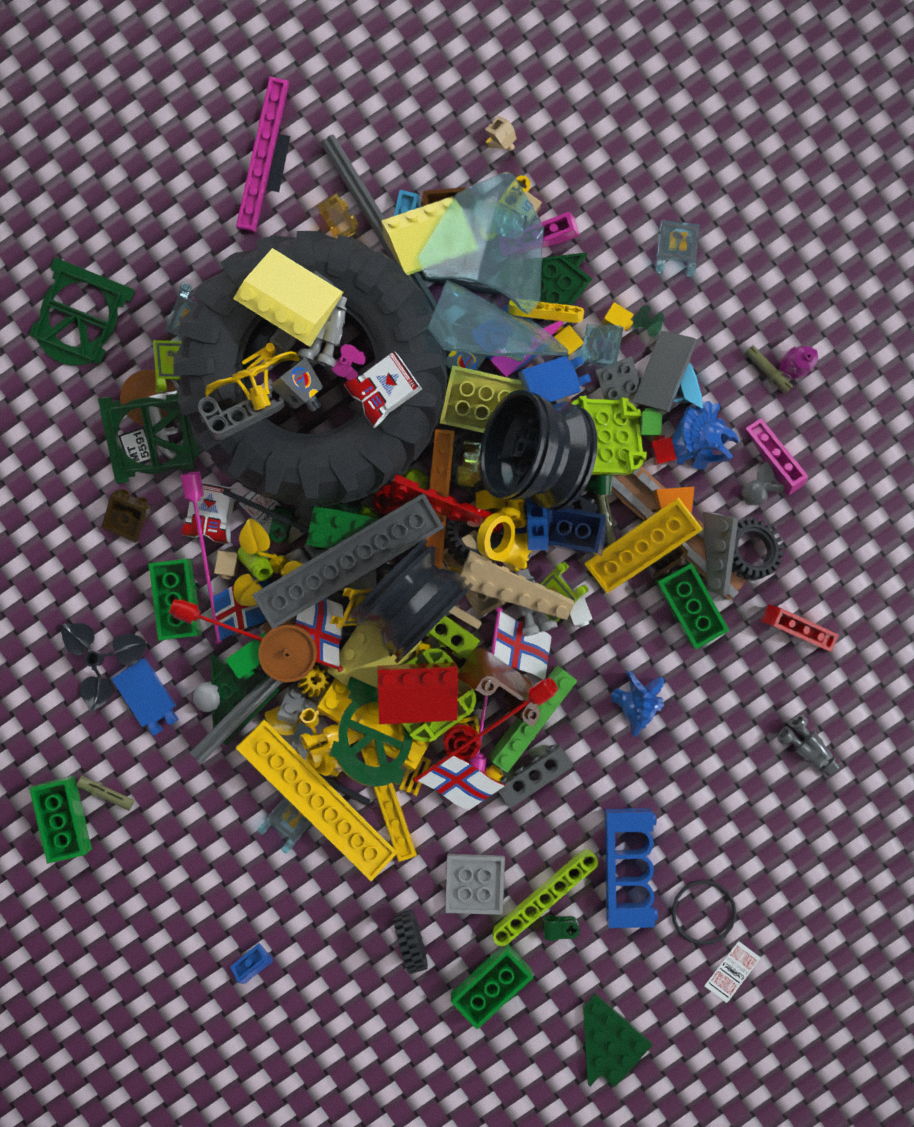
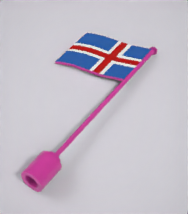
(223, 605)

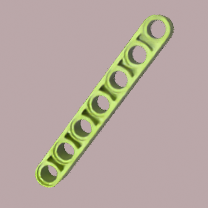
(540, 905)

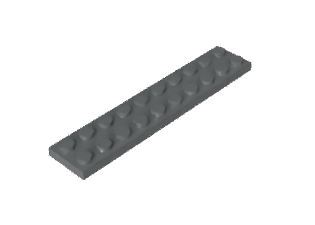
(348, 561)

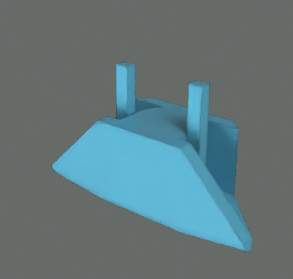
(689, 388)

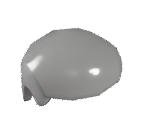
(206, 697)

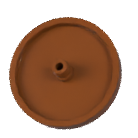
(141, 385)
(287, 653)

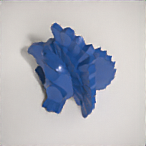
(699, 434)
(640, 702)

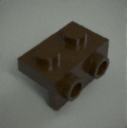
(673, 558)

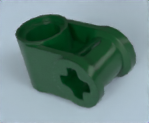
(278, 525)
(558, 927)

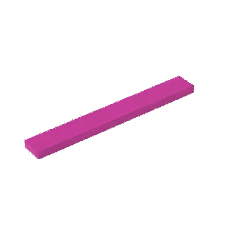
(262, 154)

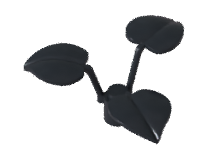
(127, 647)

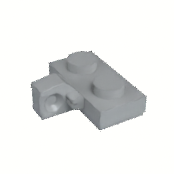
(293, 705)

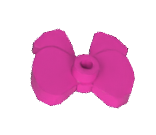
(349, 355)

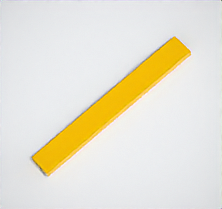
(391, 811)

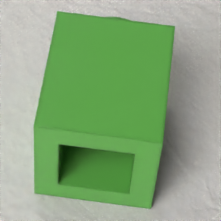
(650, 423)

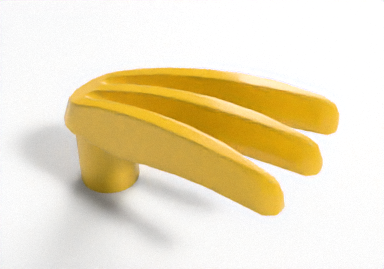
(265, 353)

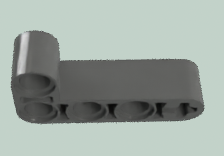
(243, 409)

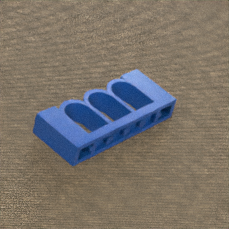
(629, 914)

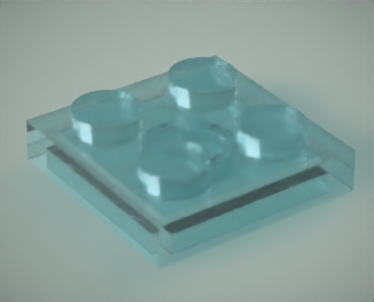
(601, 344)

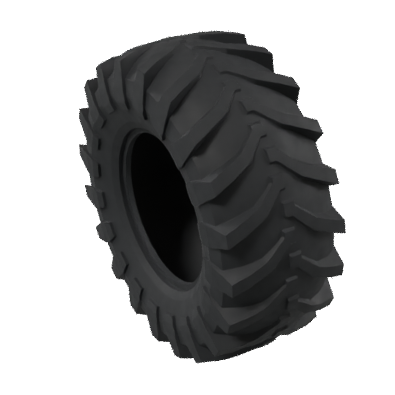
(331, 464)

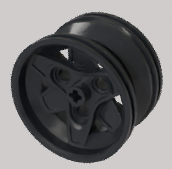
(538, 450)
(411, 600)

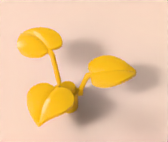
(258, 394)
(252, 540)
(310, 720)

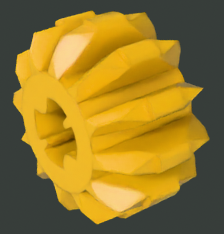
(320, 684)

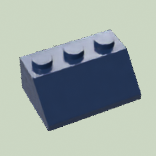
(576, 530)

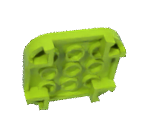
(617, 435)
(466, 700)

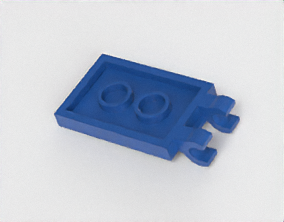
(554, 378)
(146, 695)

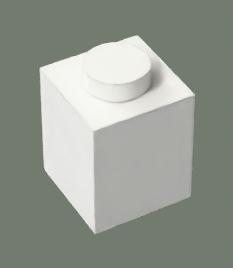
(580, 613)

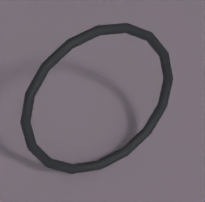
(707, 941)

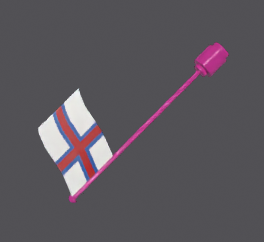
(517, 651)

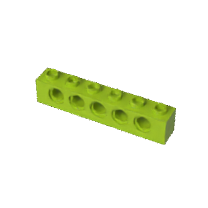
(468, 642)

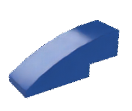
(536, 527)

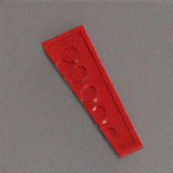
(406, 490)

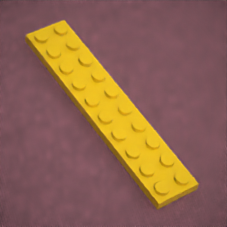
(316, 800)

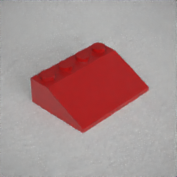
(417, 693)

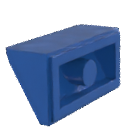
(251, 964)

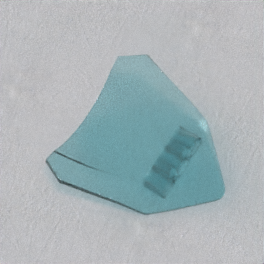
(490, 239)
(476, 326)

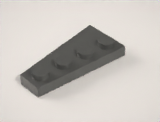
(719, 549)

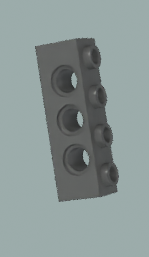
(562, 764)

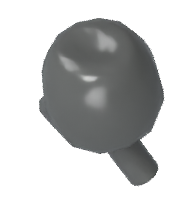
(756, 490)

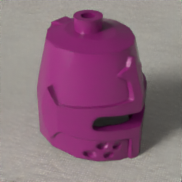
(798, 362)

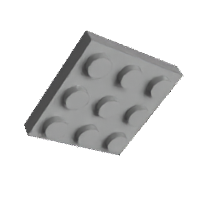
(475, 884)

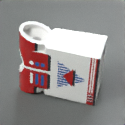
(383, 388)
(214, 513)

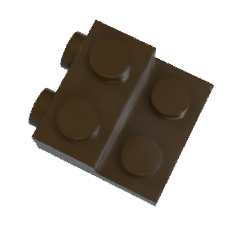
(126, 515)

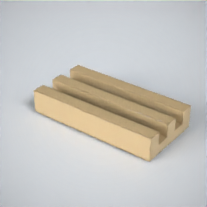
(465, 617)

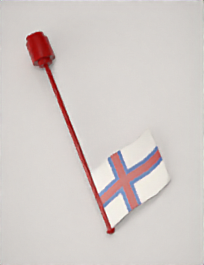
(314, 620)
(463, 781)

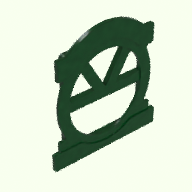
(87, 353)
(125, 467)
(386, 773)

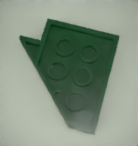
(562, 279)
(232, 691)
(610, 1042)

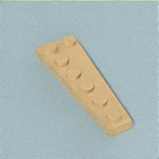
(507, 586)

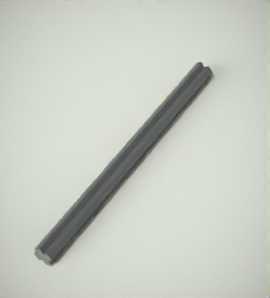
(366, 202)
(240, 713)

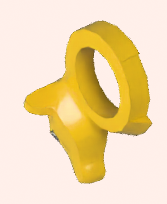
(513, 547)

